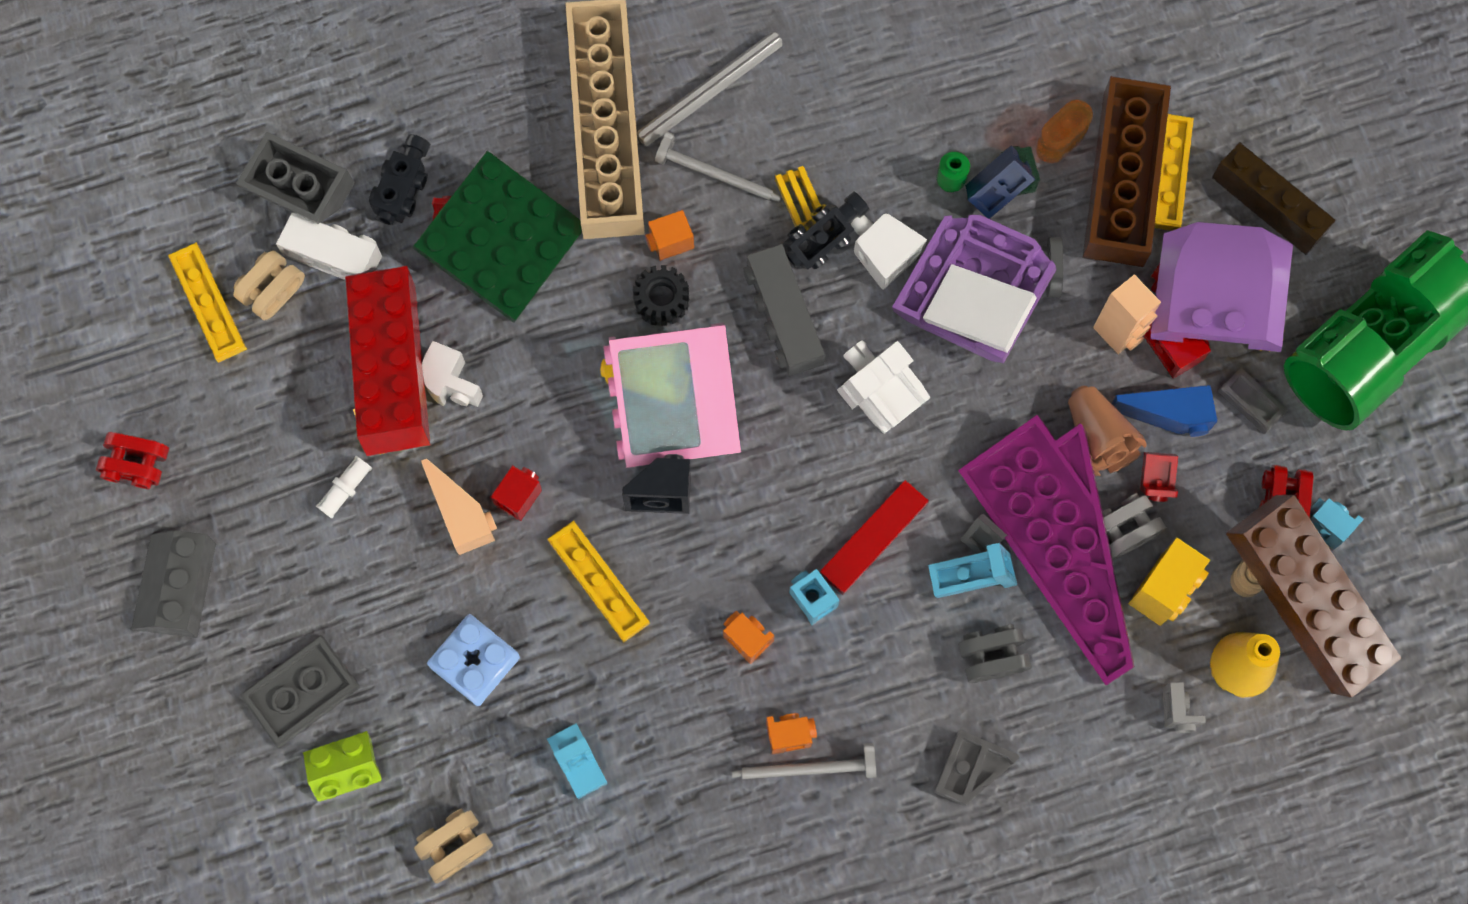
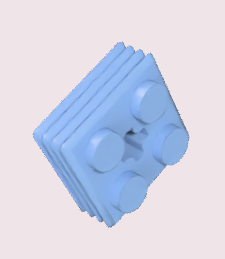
(473, 681)

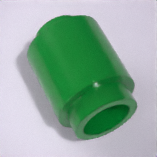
(953, 171)

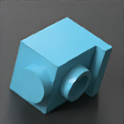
(1333, 521)
(813, 582)

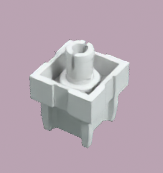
(883, 385)

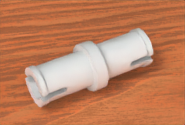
(343, 487)

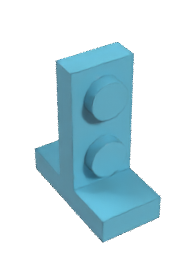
(973, 572)
(577, 761)

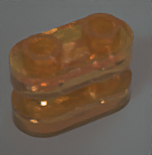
(1064, 131)

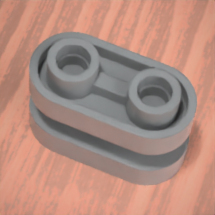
(1133, 509)

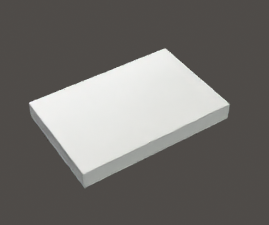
(979, 308)

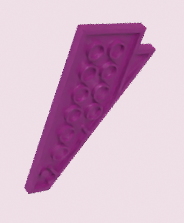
(1054, 522)

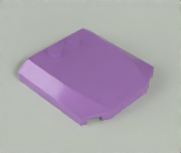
(981, 248)
(1223, 285)

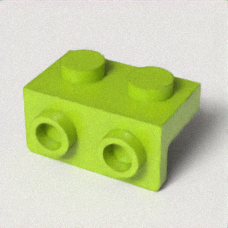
(341, 766)

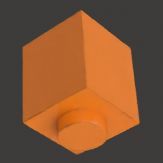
(670, 235)

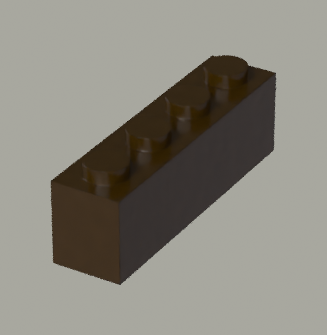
(1273, 198)

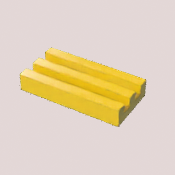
(792, 177)

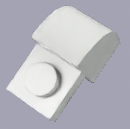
(441, 373)

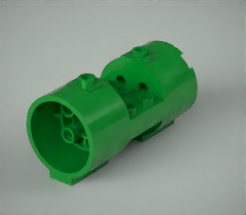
(1369, 348)

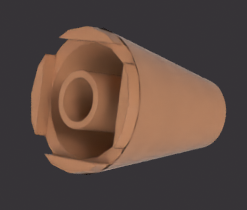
(1109, 434)

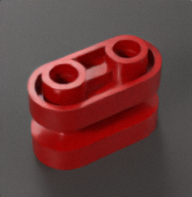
(141, 475)
(1277, 482)

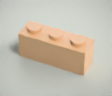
(1127, 315)

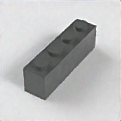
(785, 310)

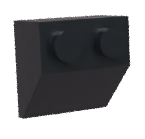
(660, 487)

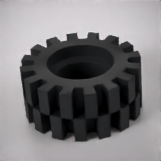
(661, 278)

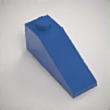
(1175, 410)

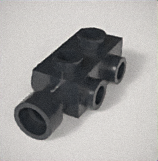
(400, 183)
(822, 241)

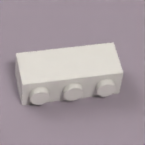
(328, 247)

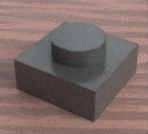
(982, 533)

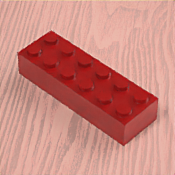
(387, 361)

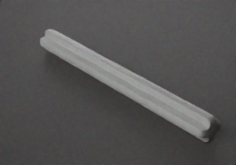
(709, 88)

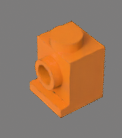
(747, 636)
(790, 733)

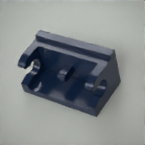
(999, 182)

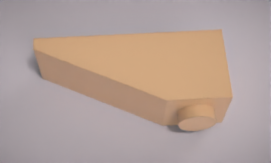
(462, 513)

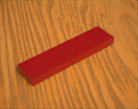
(874, 537)

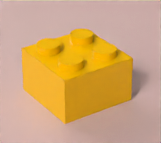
(1169, 581)

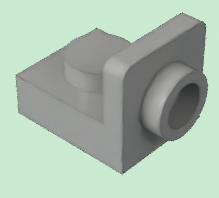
(1176, 705)

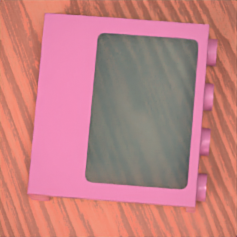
(673, 395)

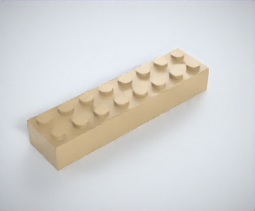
(604, 119)

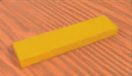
(1174, 172)
(207, 302)
(598, 581)

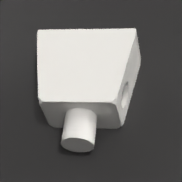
(886, 247)

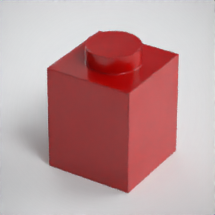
(517, 492)

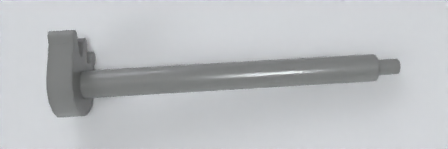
(665, 152)
(867, 764)

